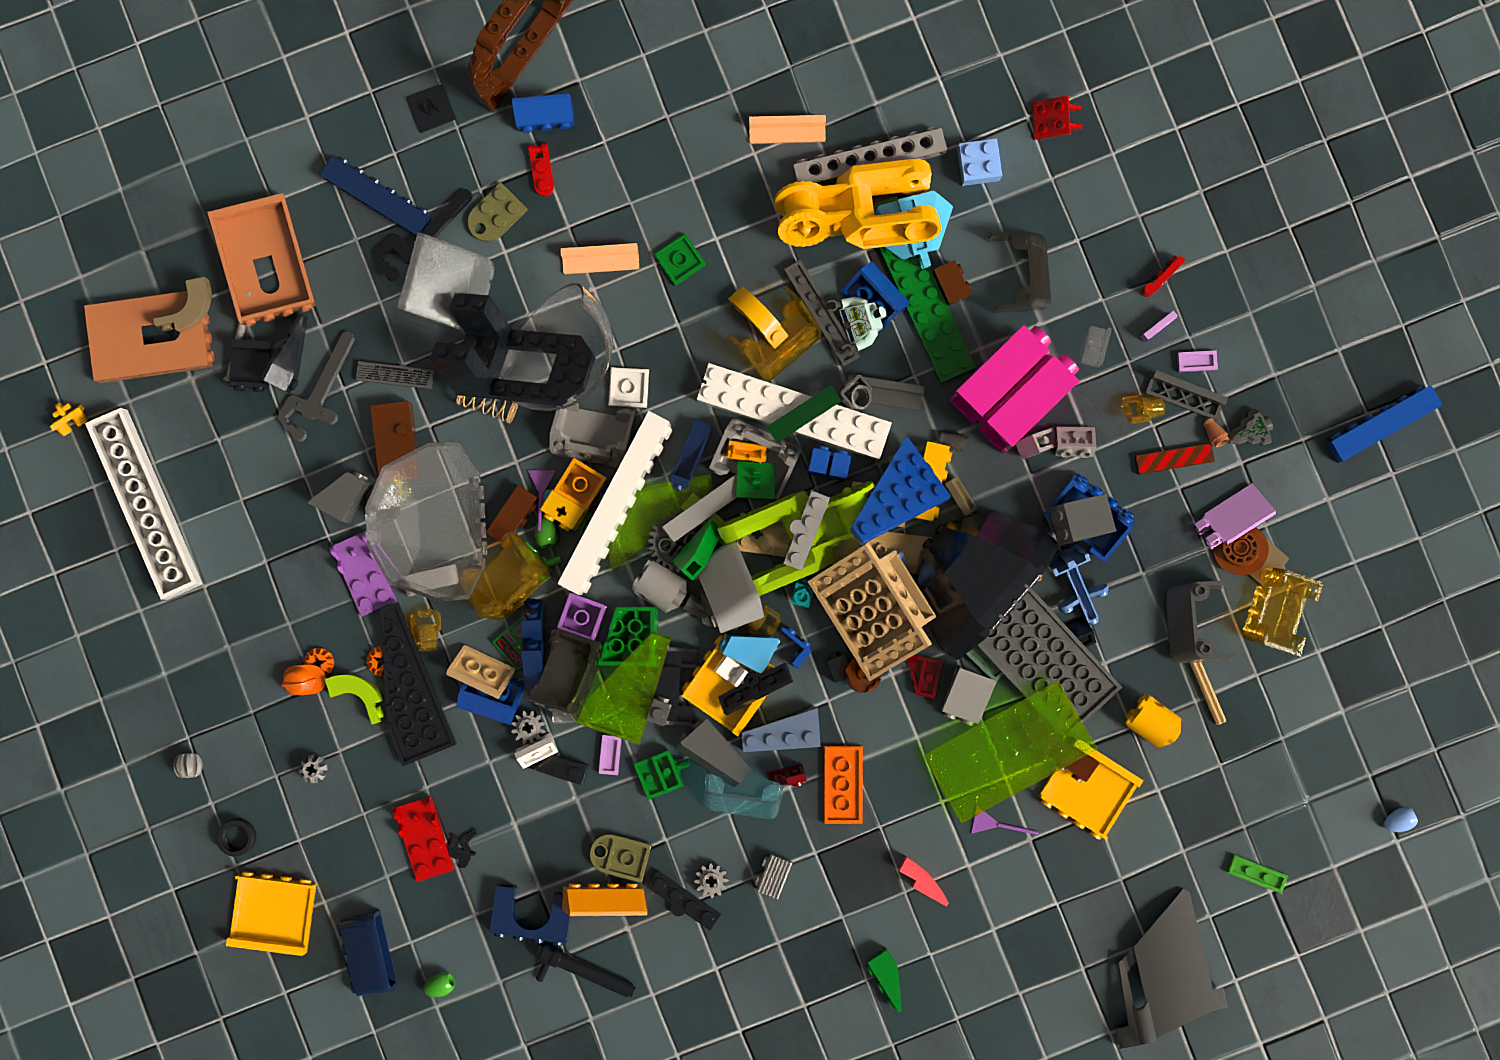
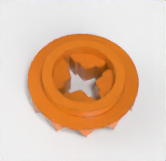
(321, 654)
(372, 663)

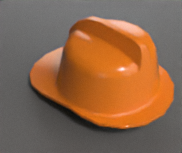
(303, 679)

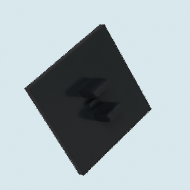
(431, 108)

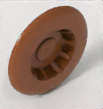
(1241, 550)

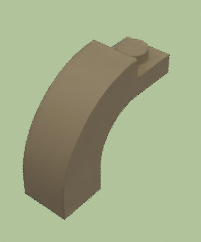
(195, 309)

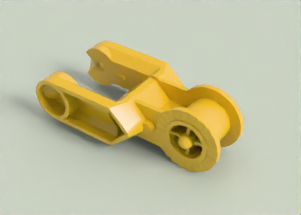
(847, 208)

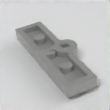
(805, 529)

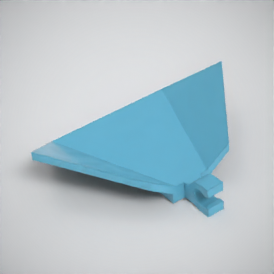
(903, 205)

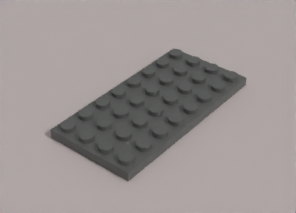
(1040, 649)

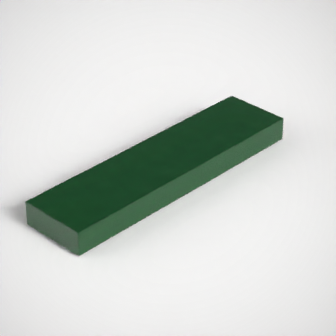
(804, 414)

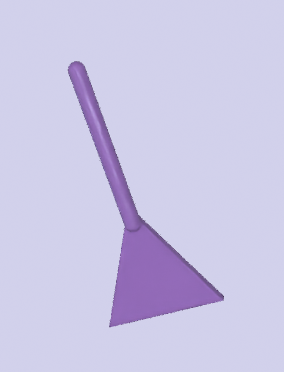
(541, 480)
(984, 822)

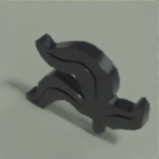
(458, 853)

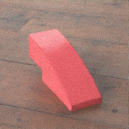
(922, 880)

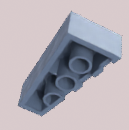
(786, 733)

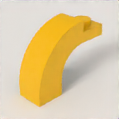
(759, 316)

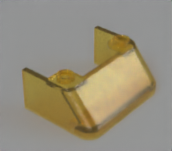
(801, 332)

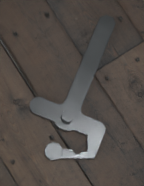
(313, 407)

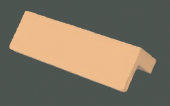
(787, 129)
(600, 258)

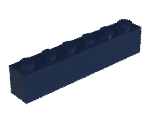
(375, 196)

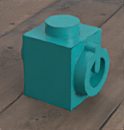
(802, 592)

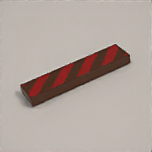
(1174, 458)

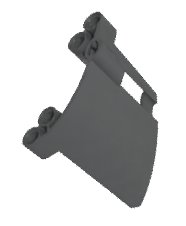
(1171, 976)

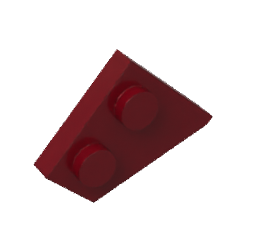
(925, 675)
(790, 775)

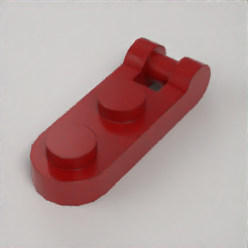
(541, 169)
(1162, 276)

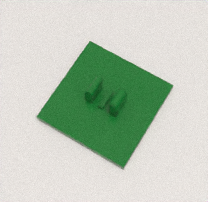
(755, 480)

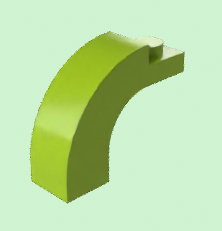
(361, 687)

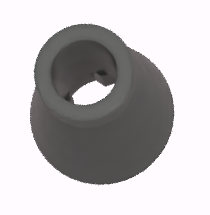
(955, 441)

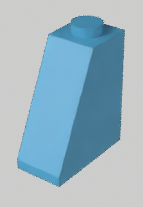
(749, 650)

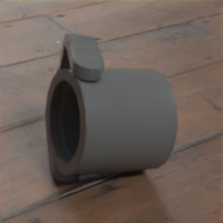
(854, 395)

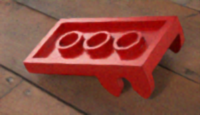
(423, 838)

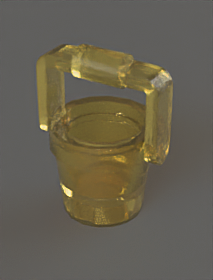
(1145, 407)
(755, 625)
(426, 634)

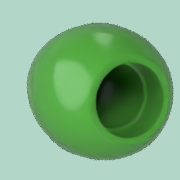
(547, 535)
(439, 985)

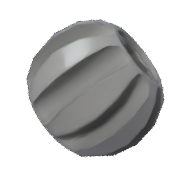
(187, 765)
(308, 773)

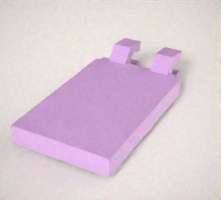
(1235, 516)

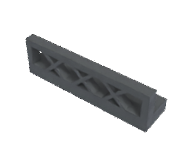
(1188, 388)

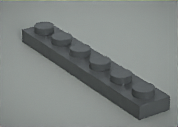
(820, 311)

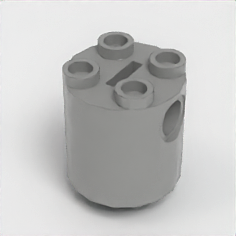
(660, 587)

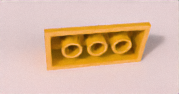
(604, 901)

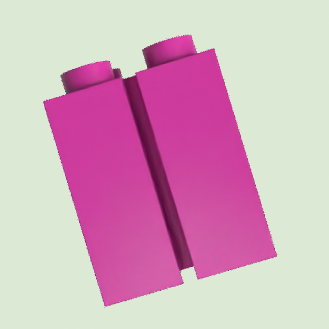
(1015, 388)

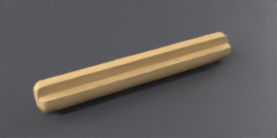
(1208, 693)

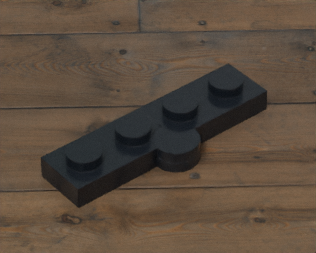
(755, 688)
(683, 900)

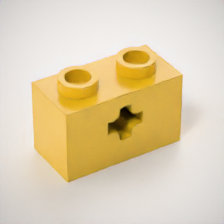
(555, 503)

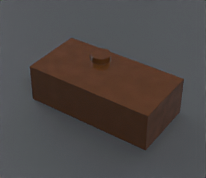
(393, 431)

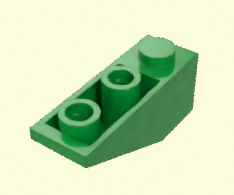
(698, 550)
(886, 971)

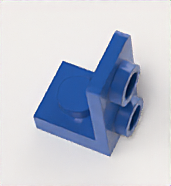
(799, 656)

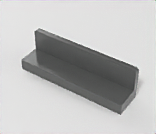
(894, 393)

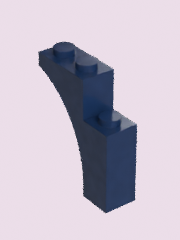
(690, 456)
(533, 643)

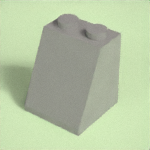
(967, 696)

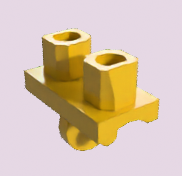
(61, 424)

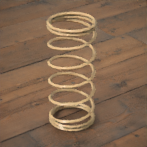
(511, 413)

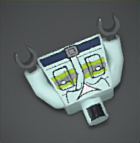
(861, 322)

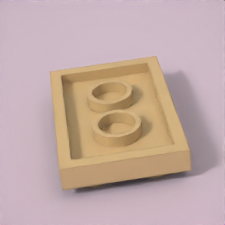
(481, 671)

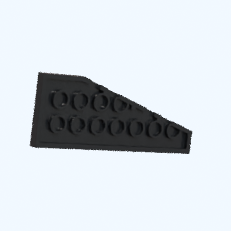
(413, 708)

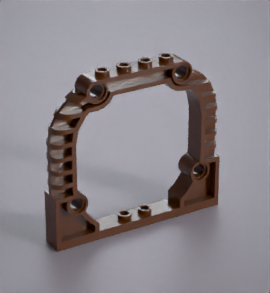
(489, 86)

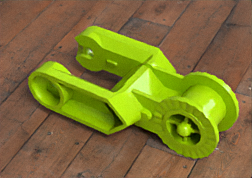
(834, 527)

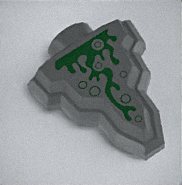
(1252, 430)

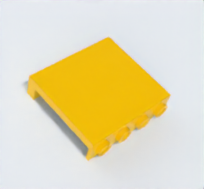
(709, 685)
(1094, 802)
(272, 914)

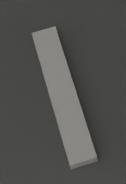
(701, 510)

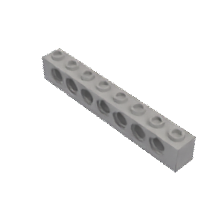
(932, 135)

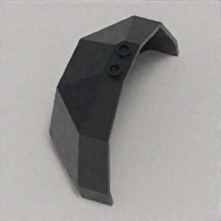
(976, 571)

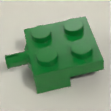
(660, 774)

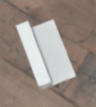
(535, 752)

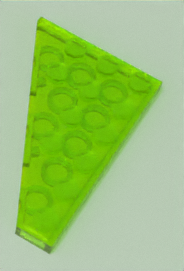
(650, 505)
(627, 694)

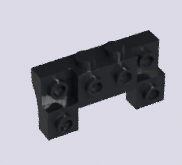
(670, 684)

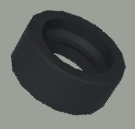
(225, 848)

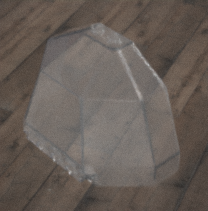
(428, 522)

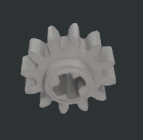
(531, 721)
(705, 885)

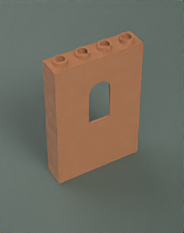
(255, 232)
(118, 343)

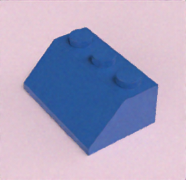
(543, 112)
(876, 288)
(499, 709)

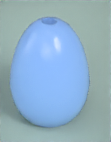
(1401, 820)

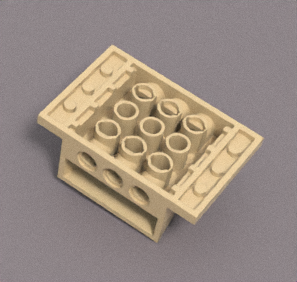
(875, 608)

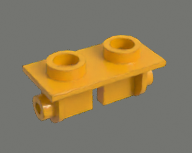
(746, 451)

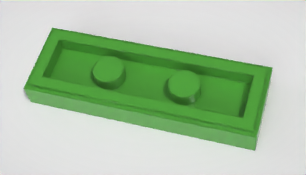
(1257, 874)

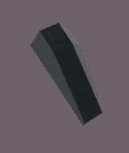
(285, 368)

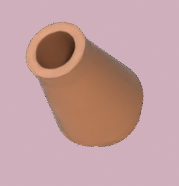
(1215, 433)

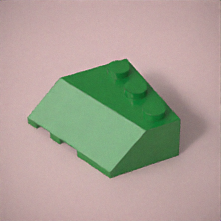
(627, 631)

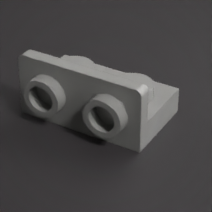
(1075, 441)

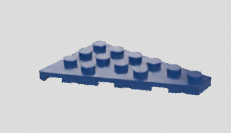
(901, 494)

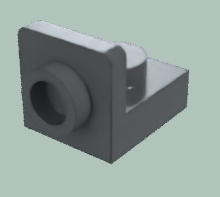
(659, 711)

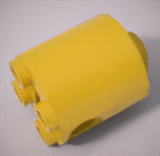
(1154, 722)

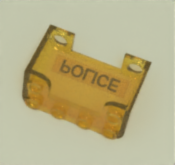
(1278, 609)

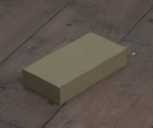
(961, 496)

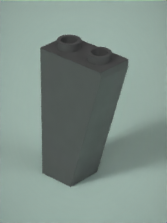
(713, 753)

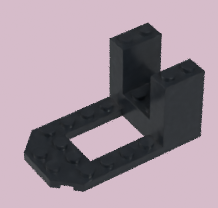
(476, 364)

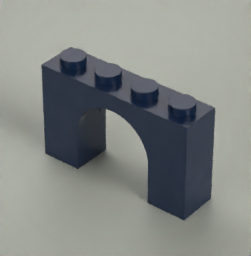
(506, 923)

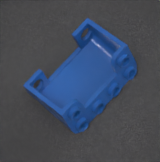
(1104, 545)

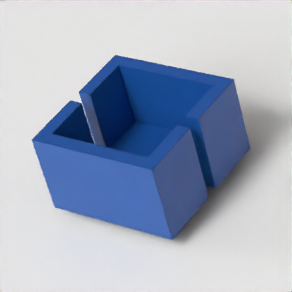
(839, 464)

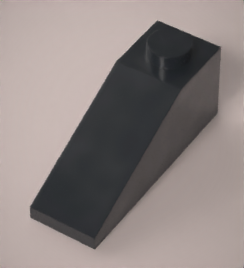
(562, 768)

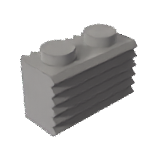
(773, 876)

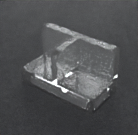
(1095, 346)

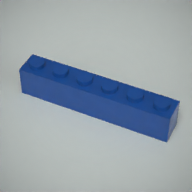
(1383, 424)

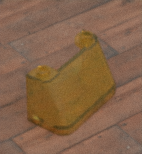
(508, 579)

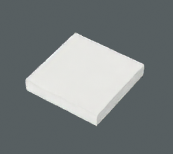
(628, 387)

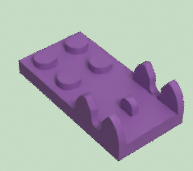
(362, 574)

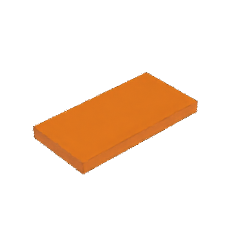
(843, 784)

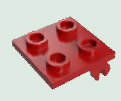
(1052, 117)

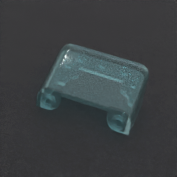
(763, 808)

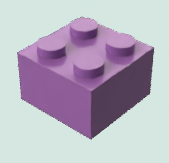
(582, 616)

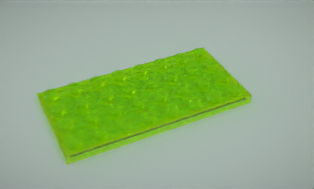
(1010, 751)

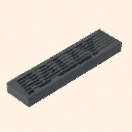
(395, 375)

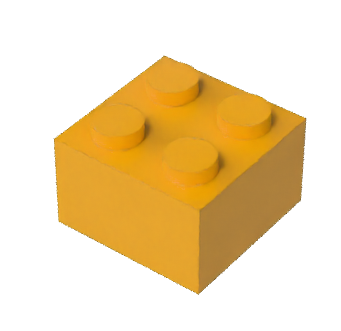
(580, 484)

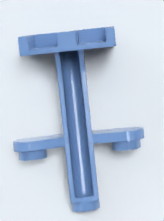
(1067, 562)

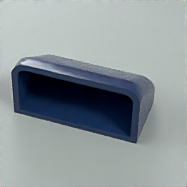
(367, 954)

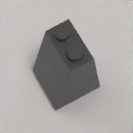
(342, 496)
(1082, 519)

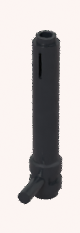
(557, 958)

